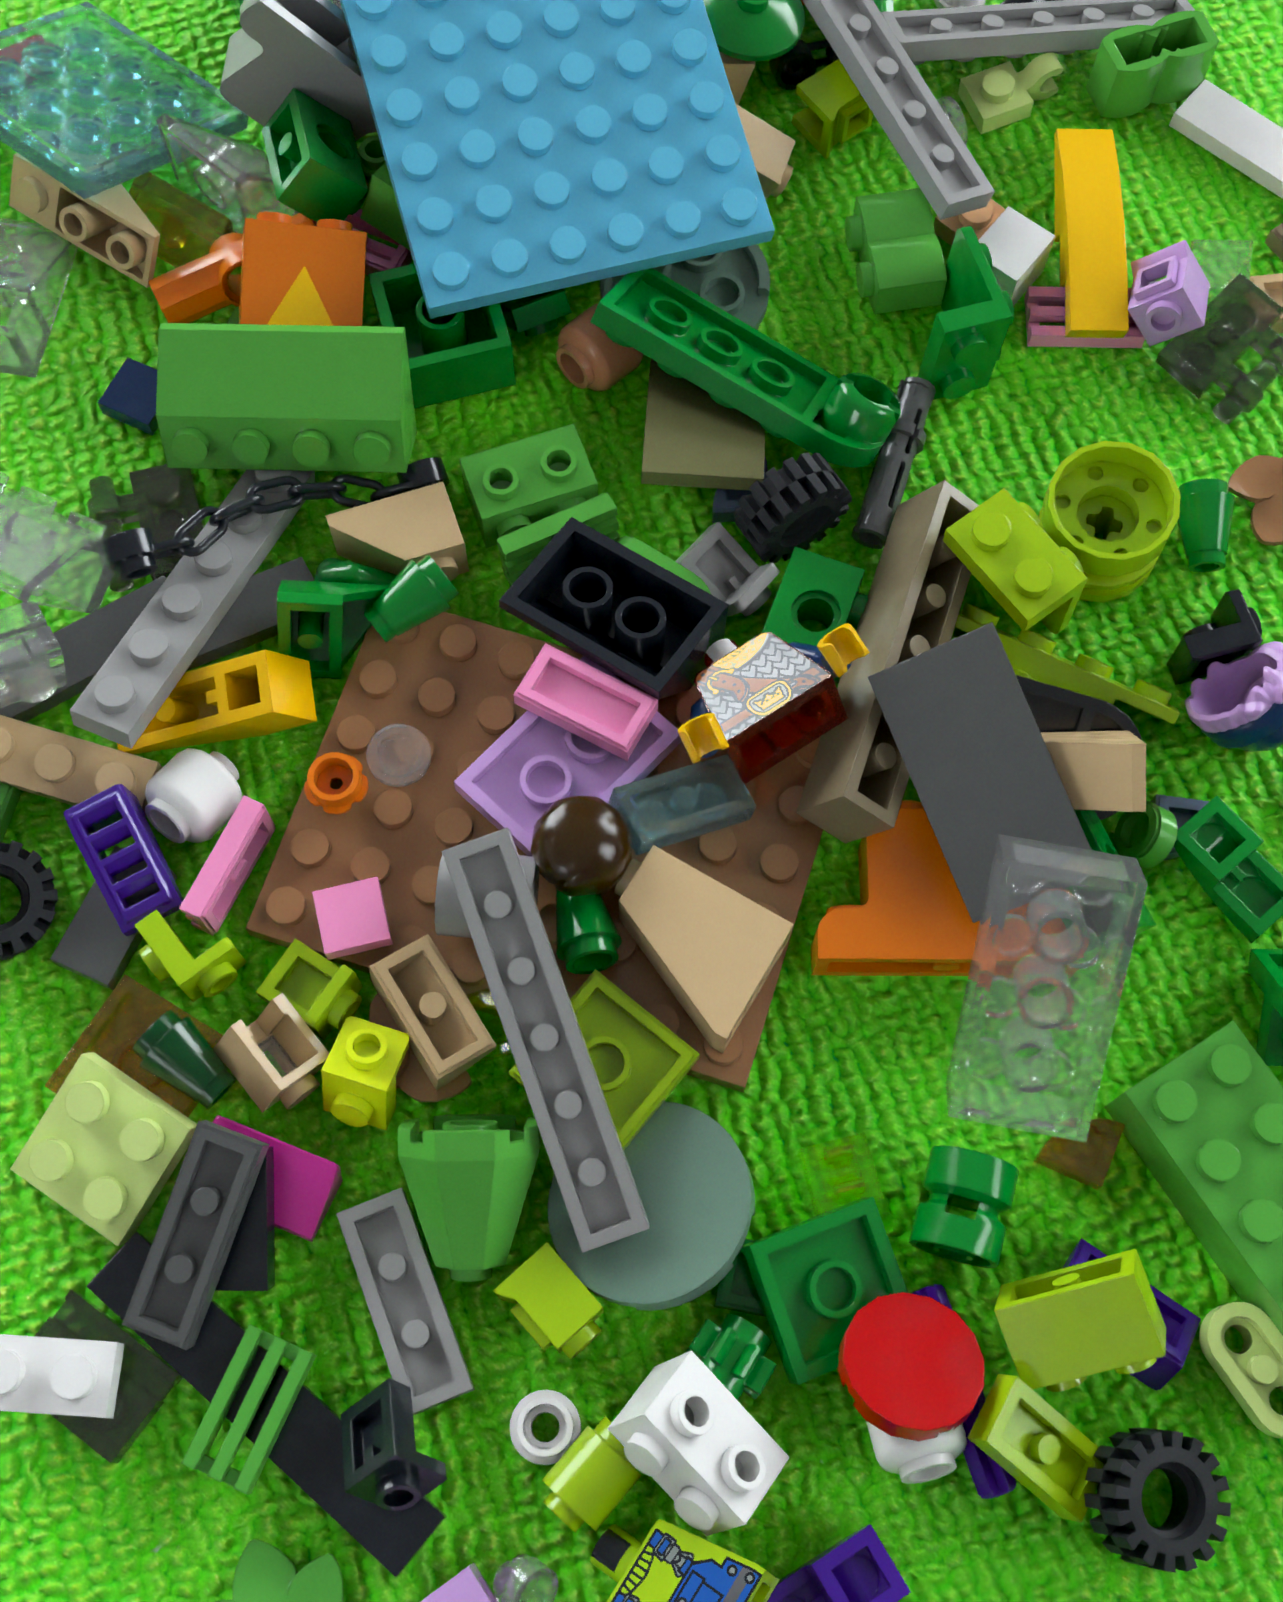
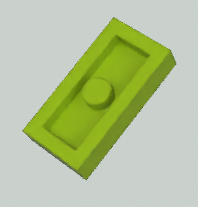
(1036, 1446)

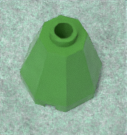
(469, 1186)

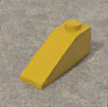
(232, 702)

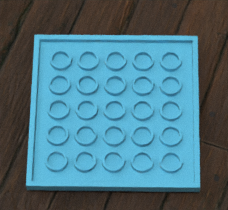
(554, 140)

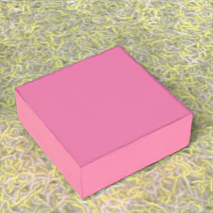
(352, 918)

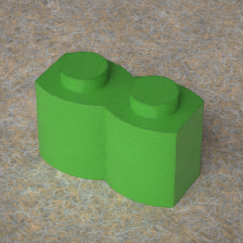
(1151, 63)
(897, 251)

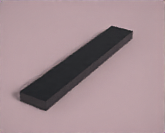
(312, 1434)

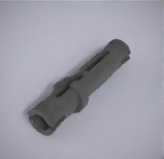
(894, 463)

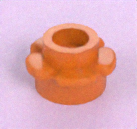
(329, 768)

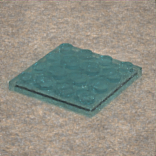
(87, 98)

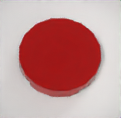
(911, 1366)

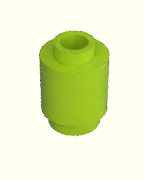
(590, 1478)

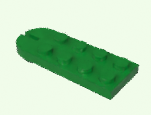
(749, 370)

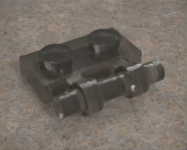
(1233, 324)
(159, 501)

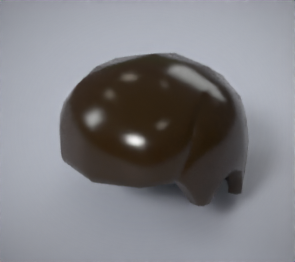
(582, 845)

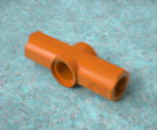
(205, 282)

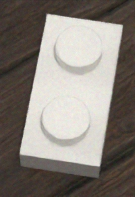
(59, 1375)

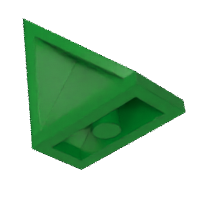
(323, 622)

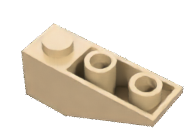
(102, 225)

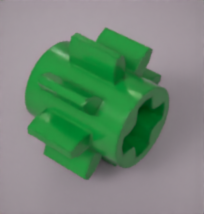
(735, 1354)

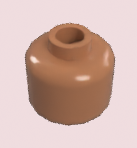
(591, 357)

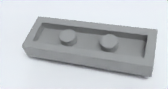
(405, 1300)

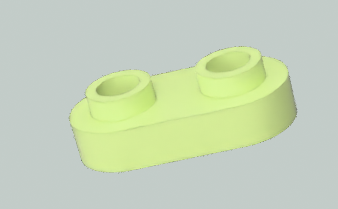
(1255, 1368)

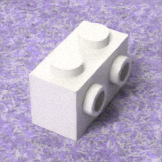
(698, 1445)

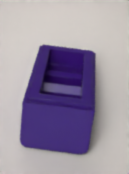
(106, 822)

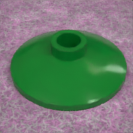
(755, 27)

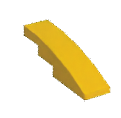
(1090, 233)

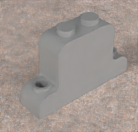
(298, 48)

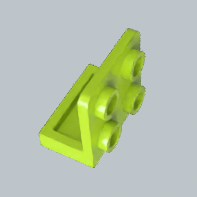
(1018, 562)

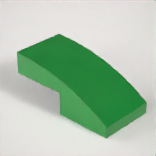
(1228, 867)

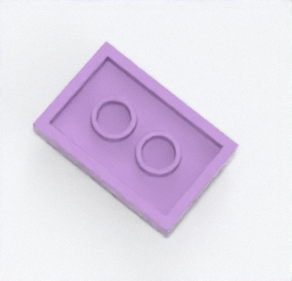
(544, 763)

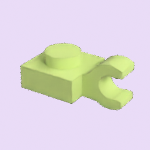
(1004, 96)

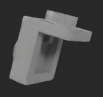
(729, 570)

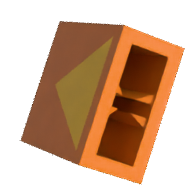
(301, 272)

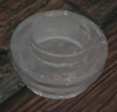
(398, 755)

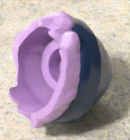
(1242, 700)

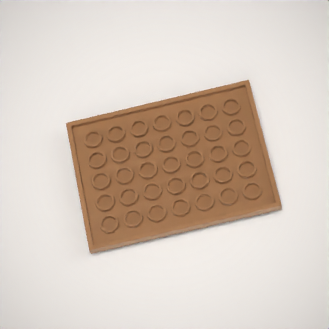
(458, 689)

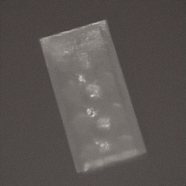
(1044, 987)

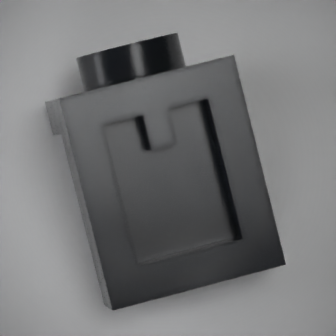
(1230, 635)
(382, 1452)

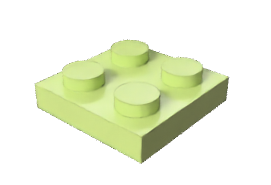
(105, 1148)

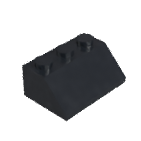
(618, 610)

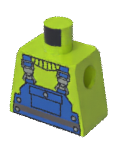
(677, 1568)

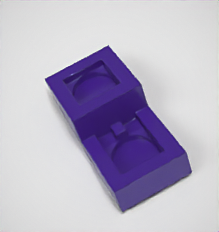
(846, 1572)

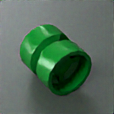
(970, 1183)

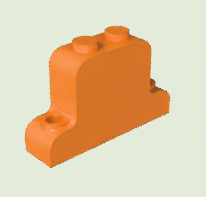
(907, 912)

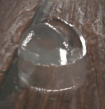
(525, 1581)

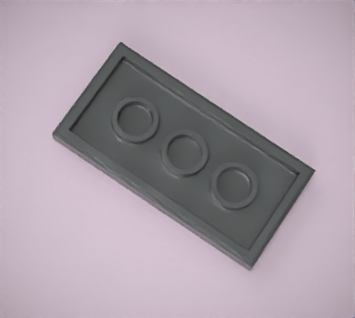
(974, 755)

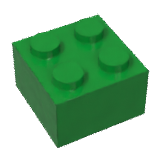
(447, 353)

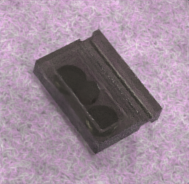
(142, 1381)

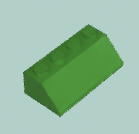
(285, 397)

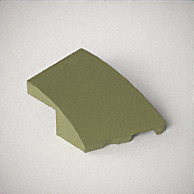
(696, 439)

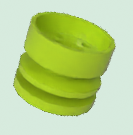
(1123, 497)

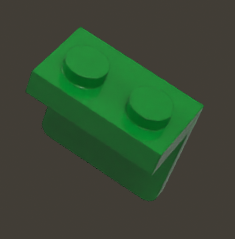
(973, 321)

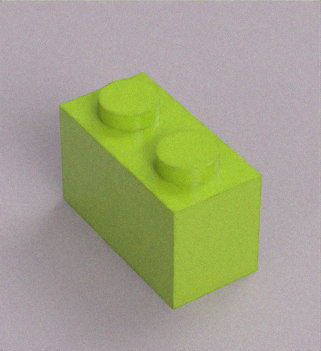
(1082, 1322)

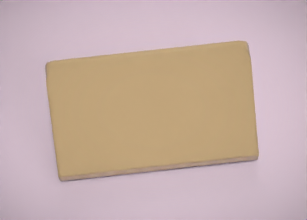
(431, 1010)

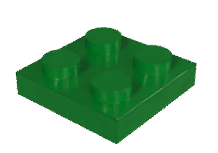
(818, 1279)

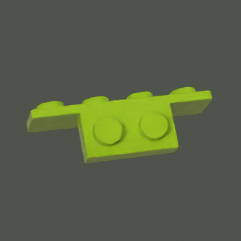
(1033, 658)

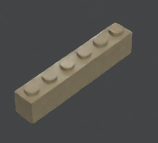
(909, 610)

